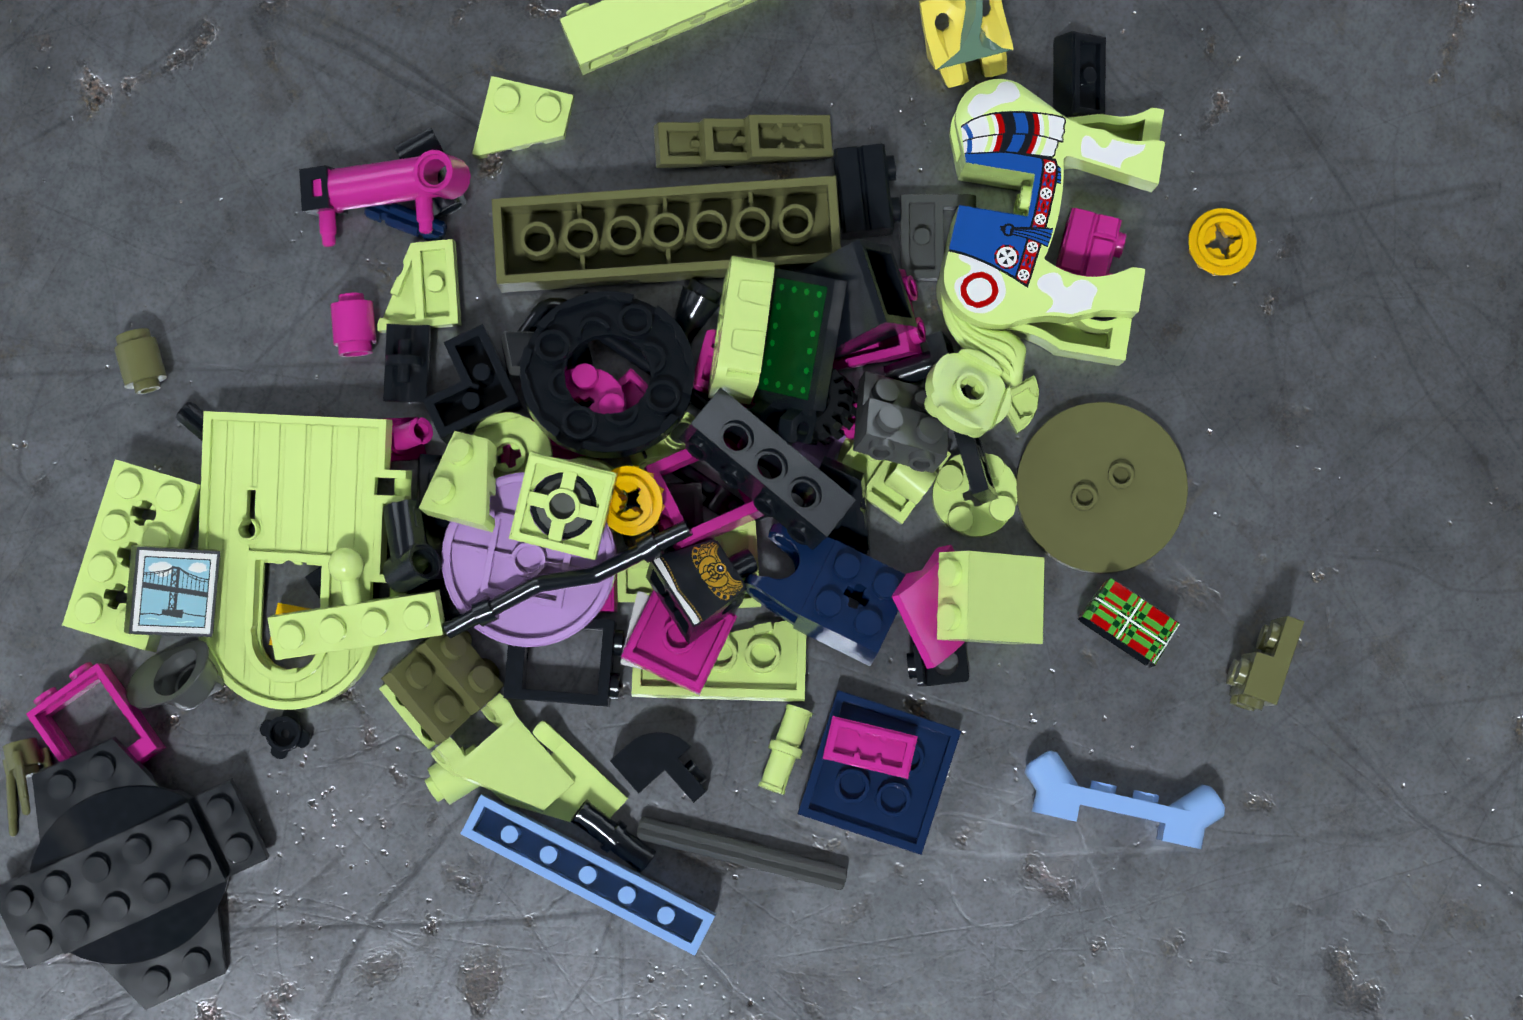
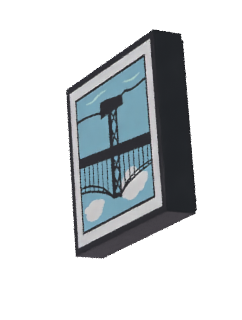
(171, 591)

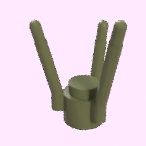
(21, 762)

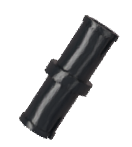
(613, 836)

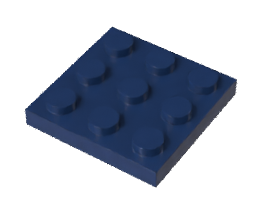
(874, 802)

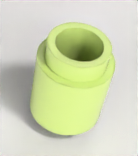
(447, 786)

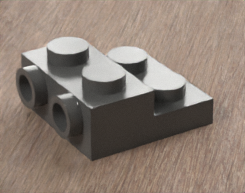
(896, 425)

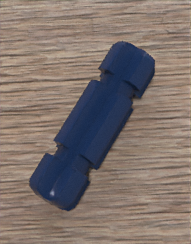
(404, 220)

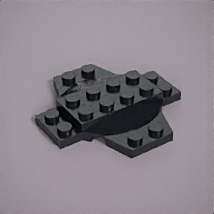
(130, 873)

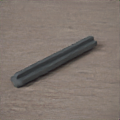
(742, 853)

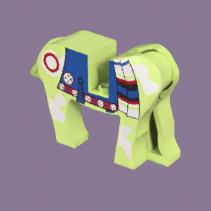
(994, 262)

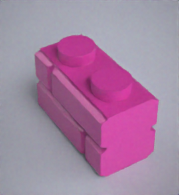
(1090, 243)

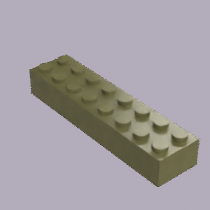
(661, 232)

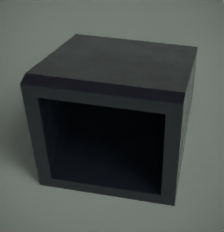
(874, 295)

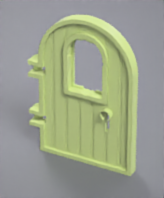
(311, 498)

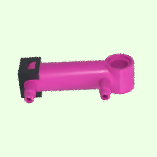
(335, 190)

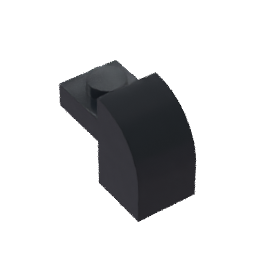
(653, 754)

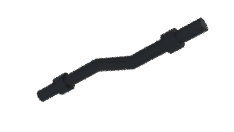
(646, 548)

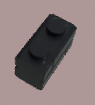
(865, 192)

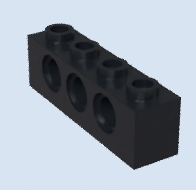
(789, 469)

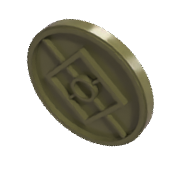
(1101, 487)

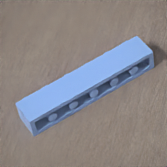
(588, 873)

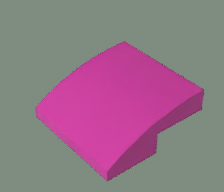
(918, 607)

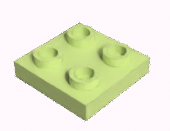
(891, 485)

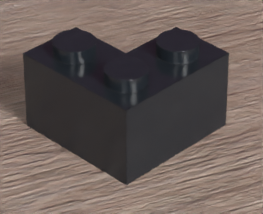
(482, 390)

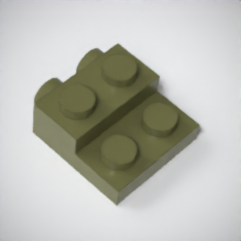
(1261, 676)
(443, 683)

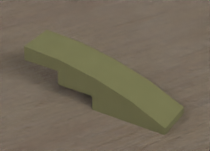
(743, 141)

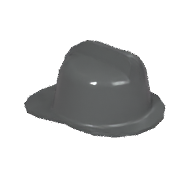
(175, 677)

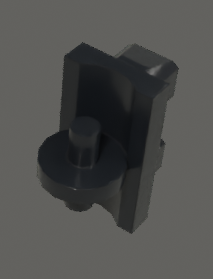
(407, 363)

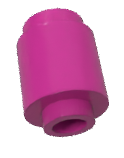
(353, 325)

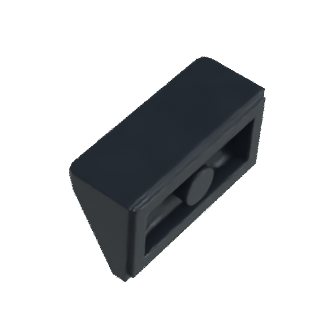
(1079, 74)

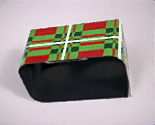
(1129, 622)

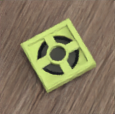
(563, 505)

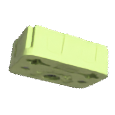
(741, 328)

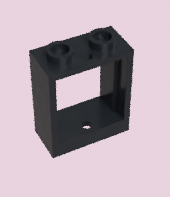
(608, 681)

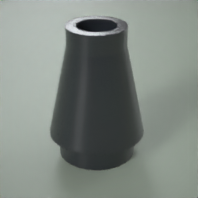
(695, 307)

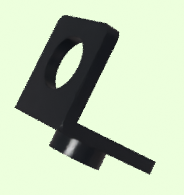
(930, 676)

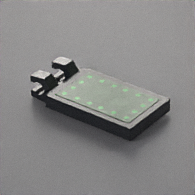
(798, 352)

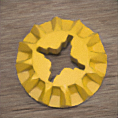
(1231, 225)
(635, 520)

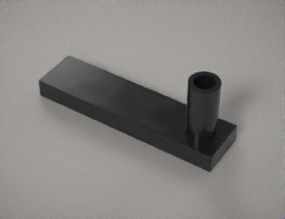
(971, 449)

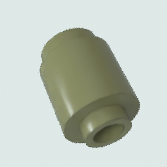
(140, 361)

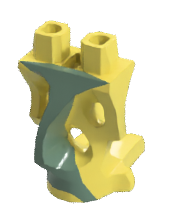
(966, 38)

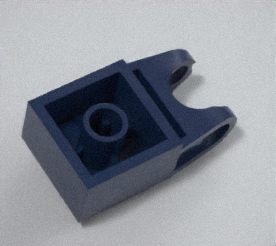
(820, 590)

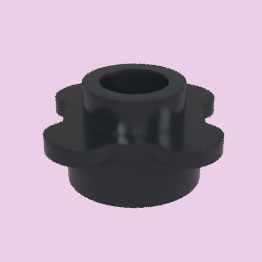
(297, 736)

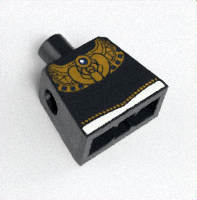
(700, 585)

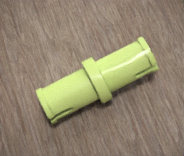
(785, 749)

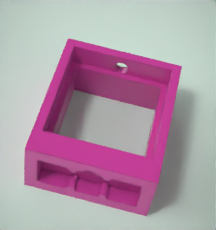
(672, 515)
(83, 680)

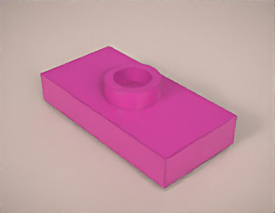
(870, 747)

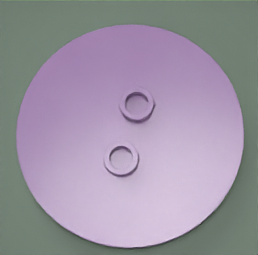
(491, 563)

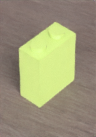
(990, 598)

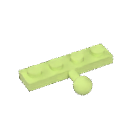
(356, 621)

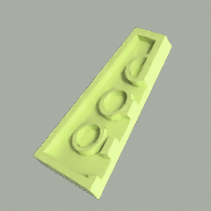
(752, 665)

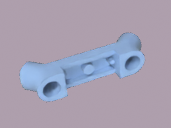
(1179, 823)

